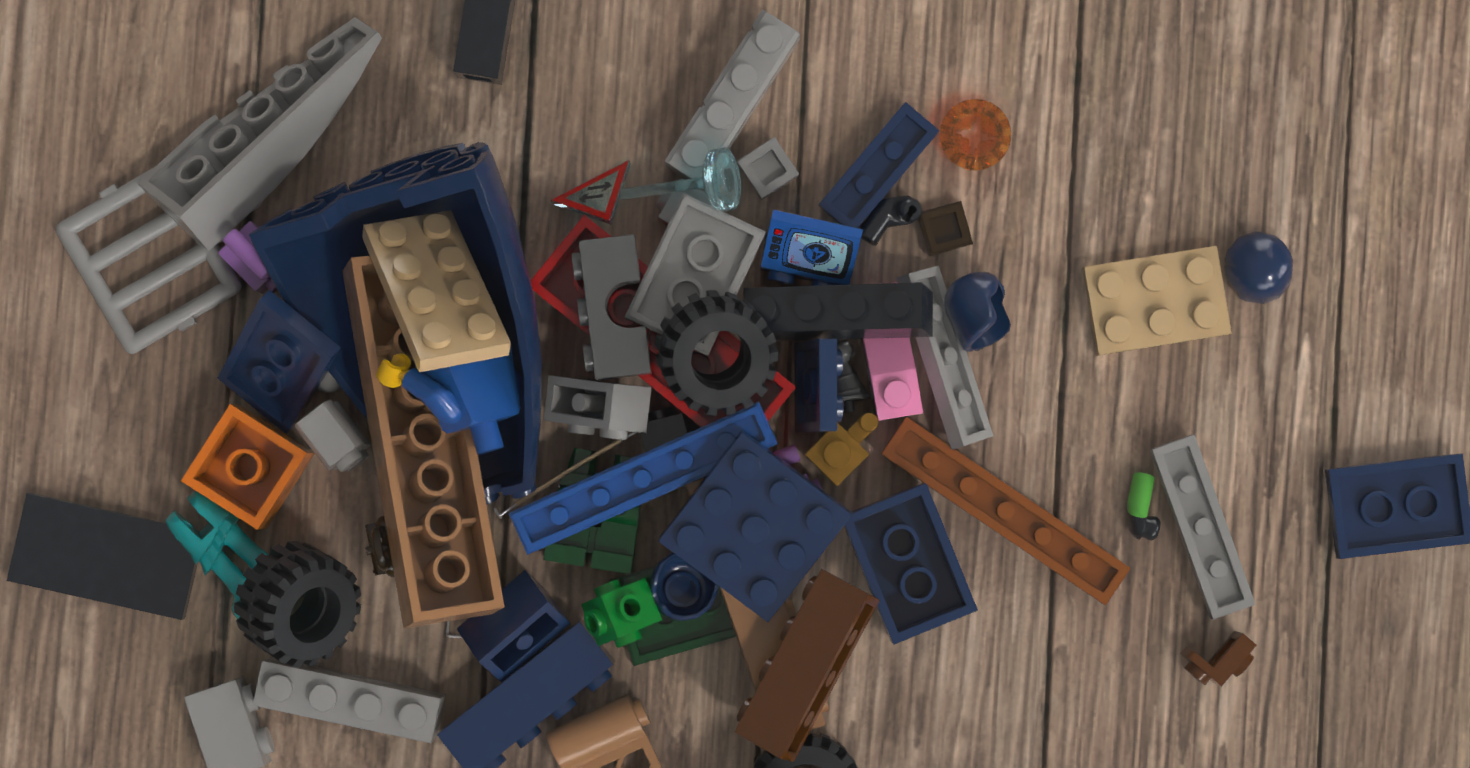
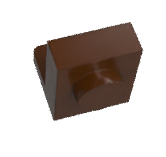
(1229, 659)

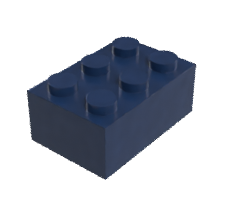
(909, 563)

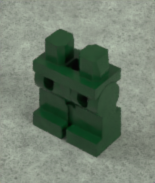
(610, 544)

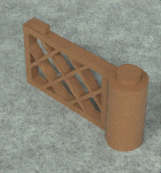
(603, 736)

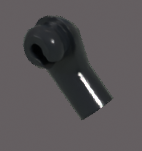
(890, 213)

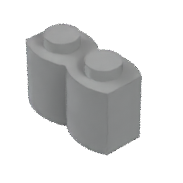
(334, 437)

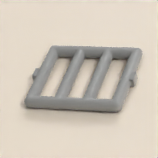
(113, 304)

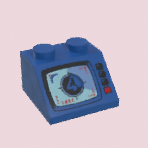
(809, 250)

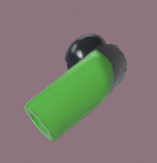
(1138, 506)

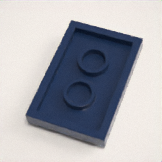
(278, 362)
(1399, 506)

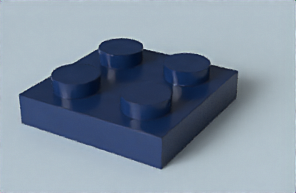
(816, 373)

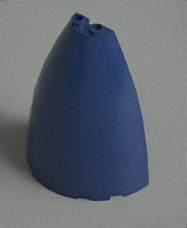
(316, 241)

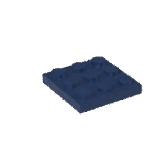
(755, 526)

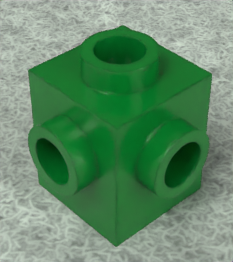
(620, 612)

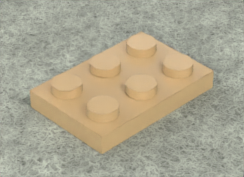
(1156, 300)

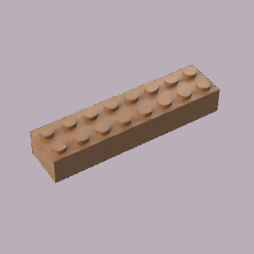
(424, 476)

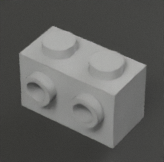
(597, 404)

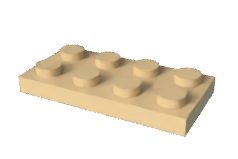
(435, 291)

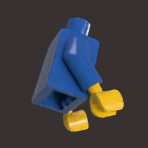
(462, 395)

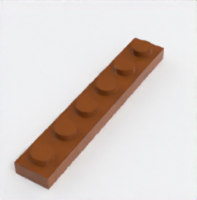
(1005, 511)

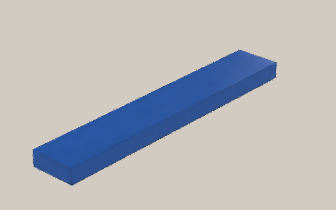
(635, 480)

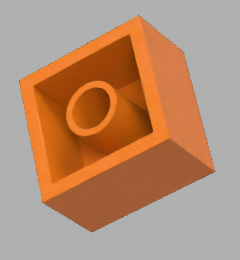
(247, 466)

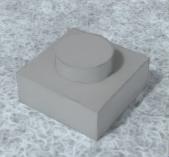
(768, 168)

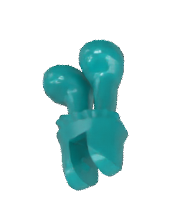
(208, 543)

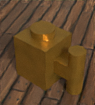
(840, 451)

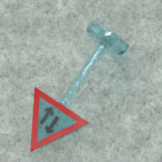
(601, 195)

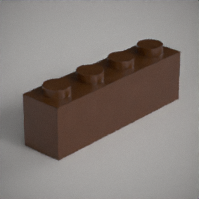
(806, 665)

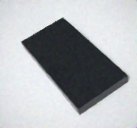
(102, 557)

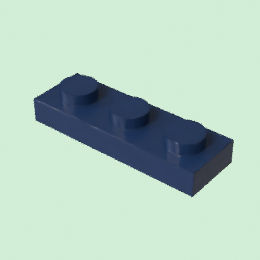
(879, 167)

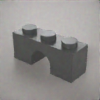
(605, 267)

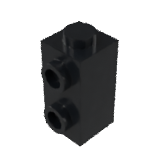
(484, 40)

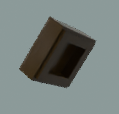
(945, 228)

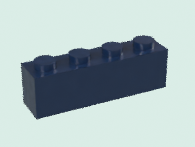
(527, 698)

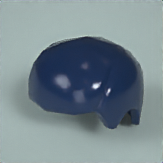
(1259, 267)
(681, 589)

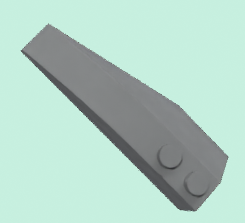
(242, 158)

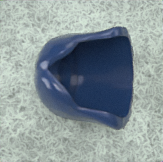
(977, 310)

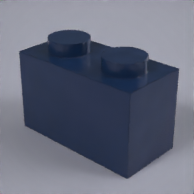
(517, 631)

